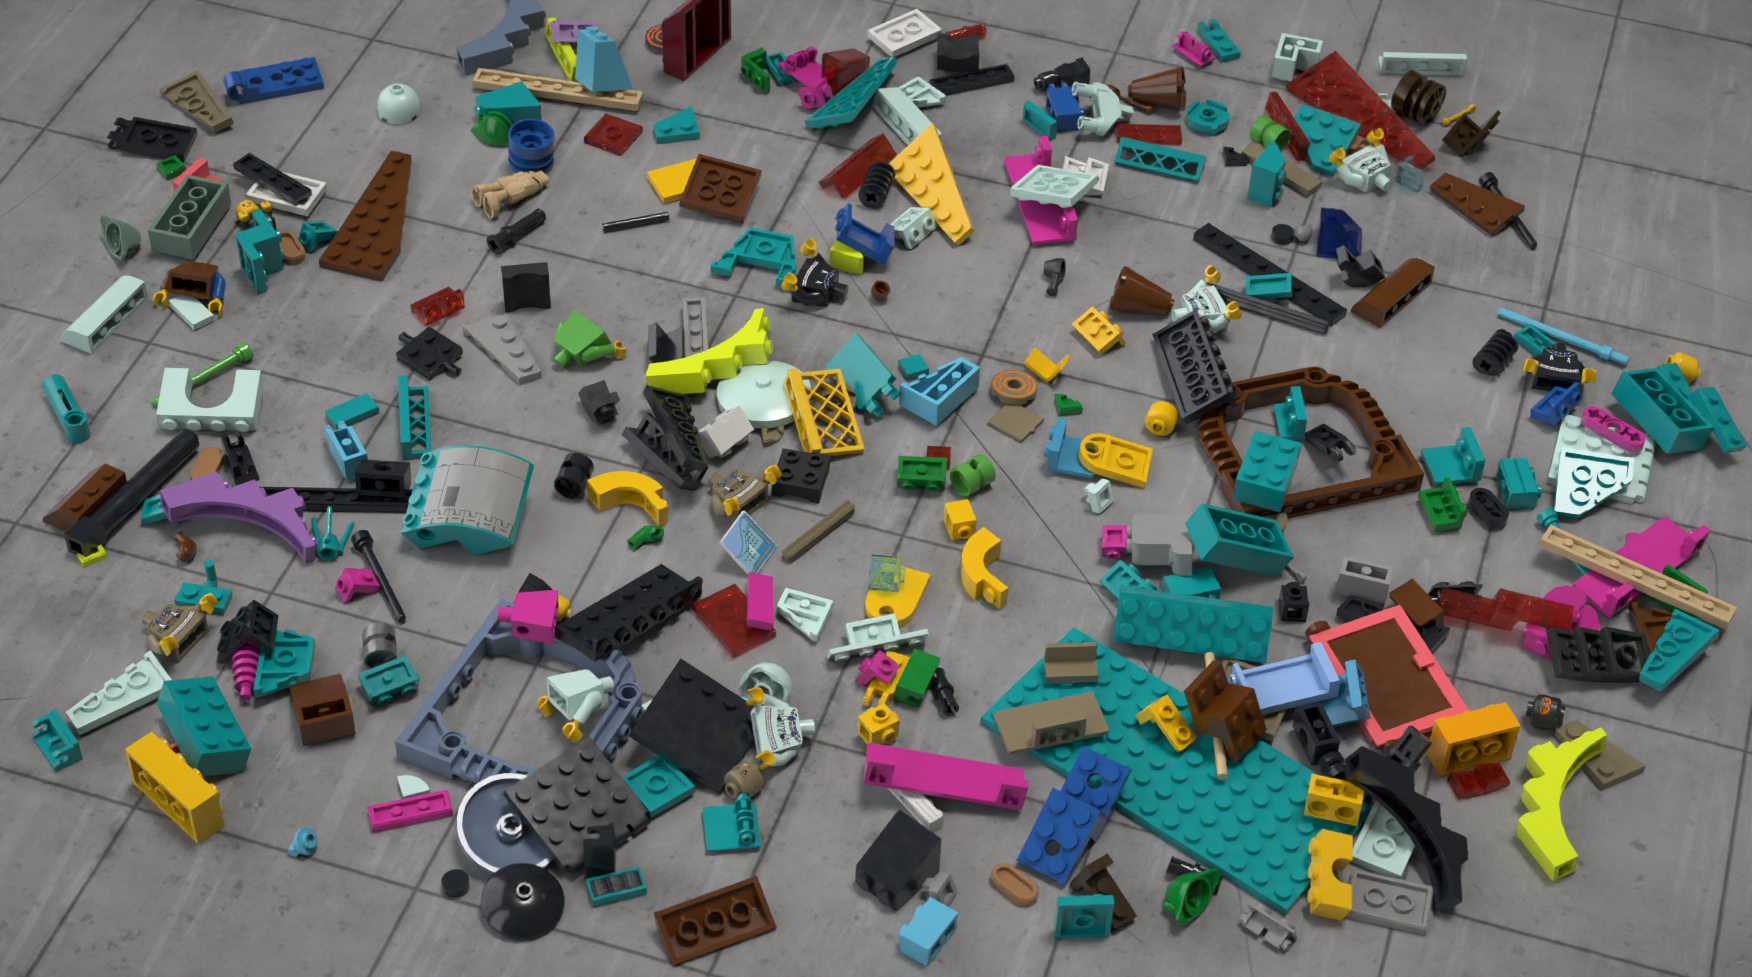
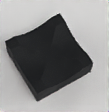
(957, 53)
(526, 286)
(801, 474)

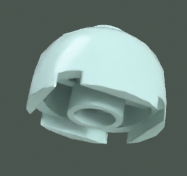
(398, 104)
(768, 677)

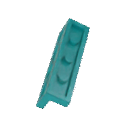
(1160, 152)
(406, 418)

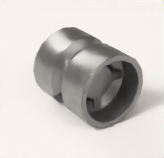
(378, 644)

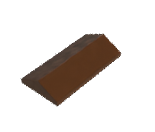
(714, 920)

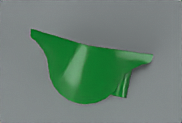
(492, 128)
(1190, 894)

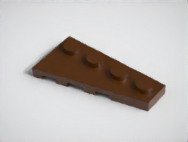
(1478, 204)

